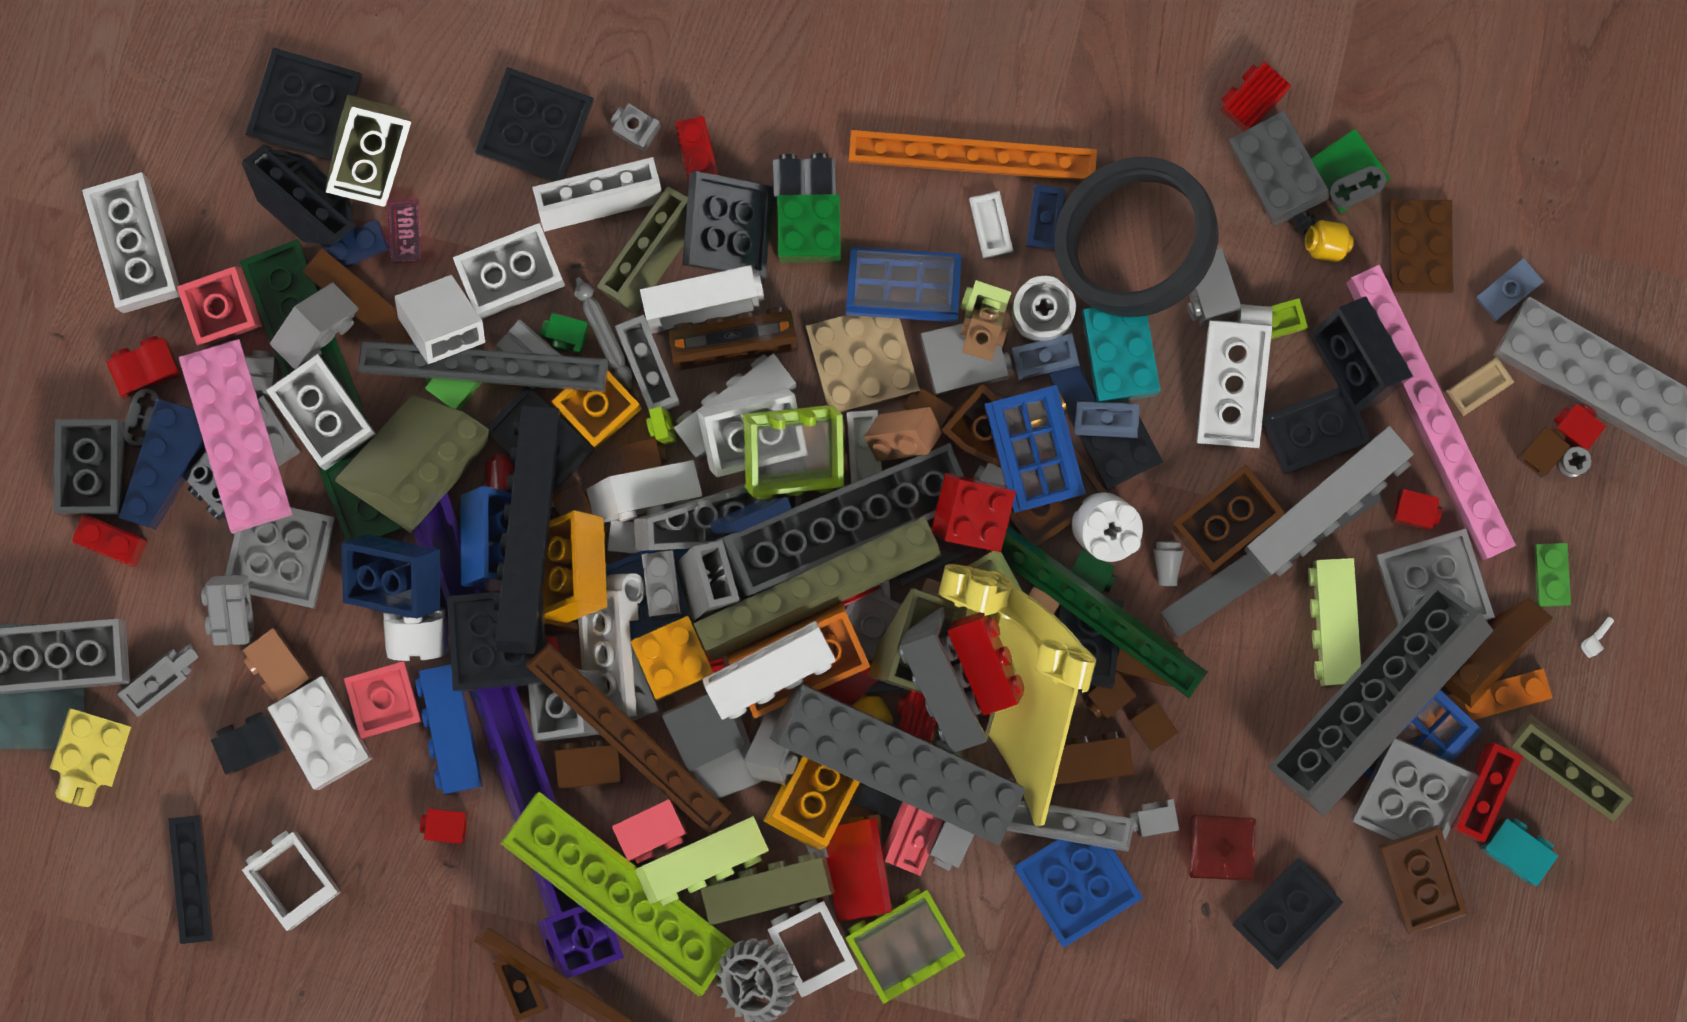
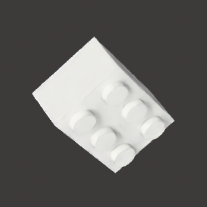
(509, 271)
(321, 412)
(724, 428)
(320, 733)

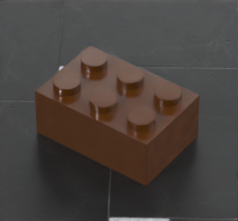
(1227, 519)

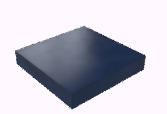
(750, 515)

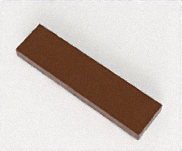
(373, 309)

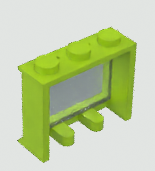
(793, 451)
(904, 945)

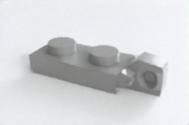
(158, 679)

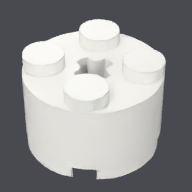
(1055, 296)
(1121, 536)
(416, 637)

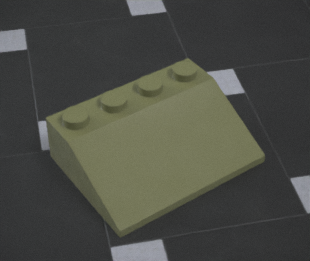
(414, 460)

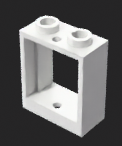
(311, 905)
(827, 976)

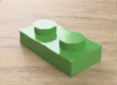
(1552, 575)

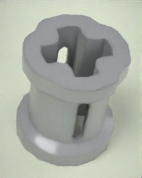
(1574, 471)

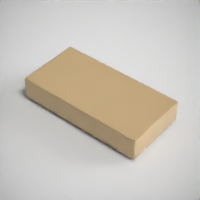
(1479, 387)

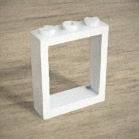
(702, 298)

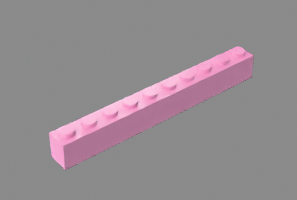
(1437, 423)

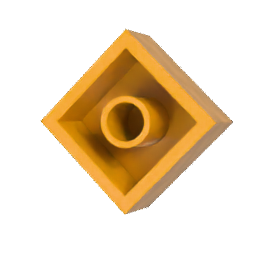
(596, 413)
(672, 658)

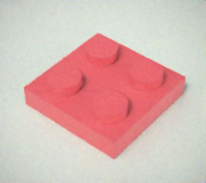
(382, 700)

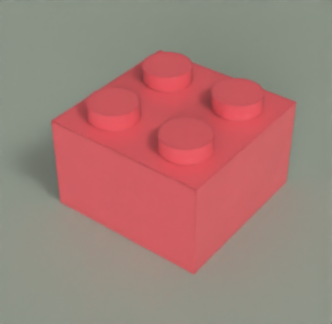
(219, 306)
(649, 831)

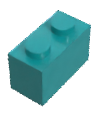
(1519, 851)

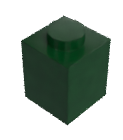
(1094, 571)

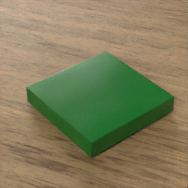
(1343, 159)

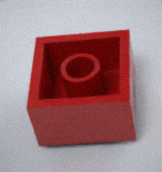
(973, 512)

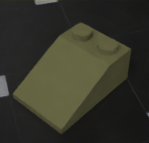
(367, 150)
(887, 662)

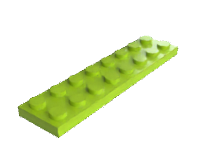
(611, 892)

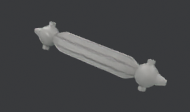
(603, 333)

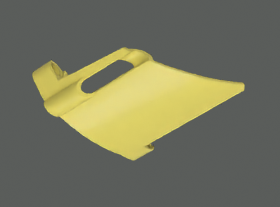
(1051, 669)

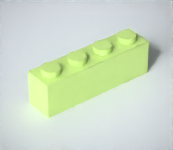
(1335, 620)
(702, 860)

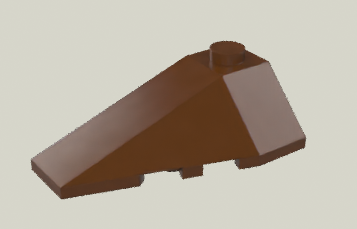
(971, 428)
(1510, 637)

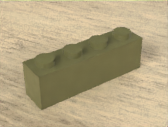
(647, 252)
(1572, 768)
(767, 890)

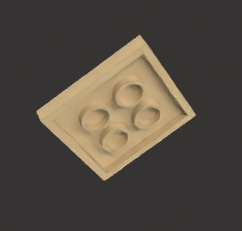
(862, 360)

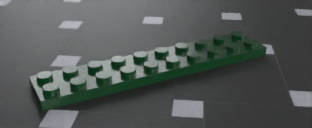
(277, 287)

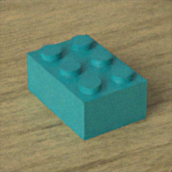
(1120, 356)

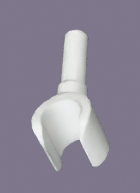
(1591, 645)

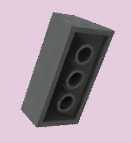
(944, 683)

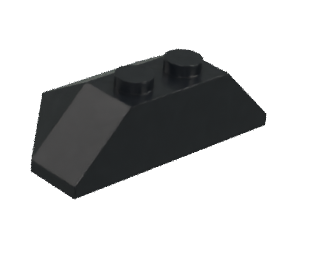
(297, 195)

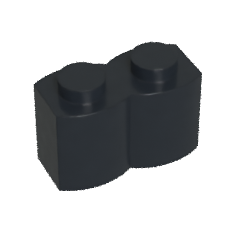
(804, 176)
(248, 743)

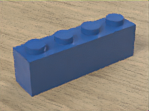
(450, 730)

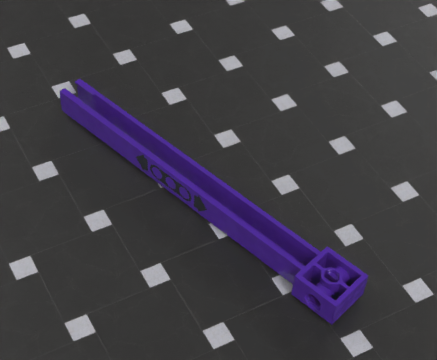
(570, 933)

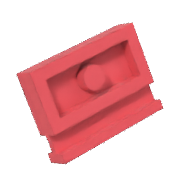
(911, 839)

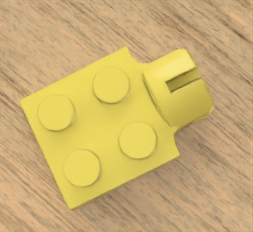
(87, 756)

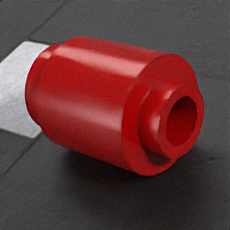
(498, 471)

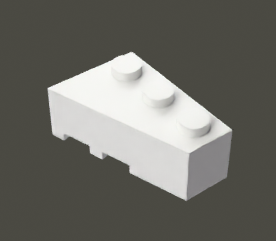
(644, 491)

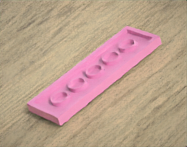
(235, 436)

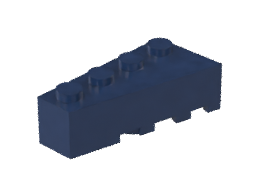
(167, 453)

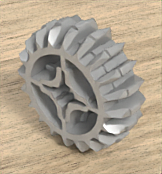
(767, 980)

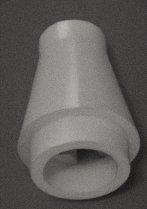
(1168, 561)

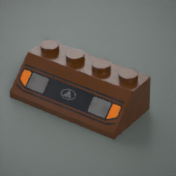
(733, 339)

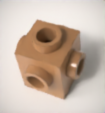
(983, 333)

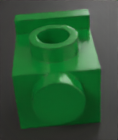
(565, 333)

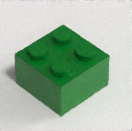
(809, 228)

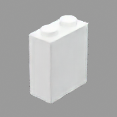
(440, 319)

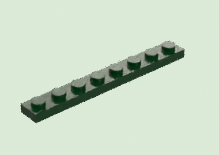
(1101, 614)

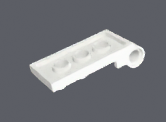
(1254, 334)
(623, 595)

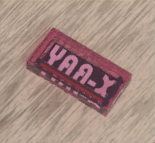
(404, 230)

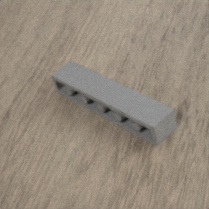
(1328, 502)

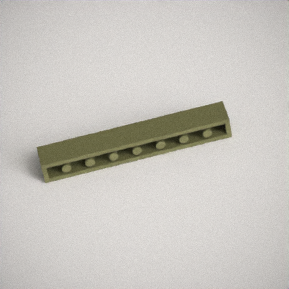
(817, 589)

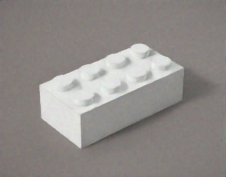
(132, 242)

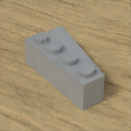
(688, 523)

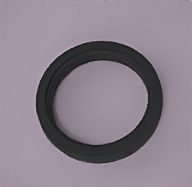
(1101, 184)

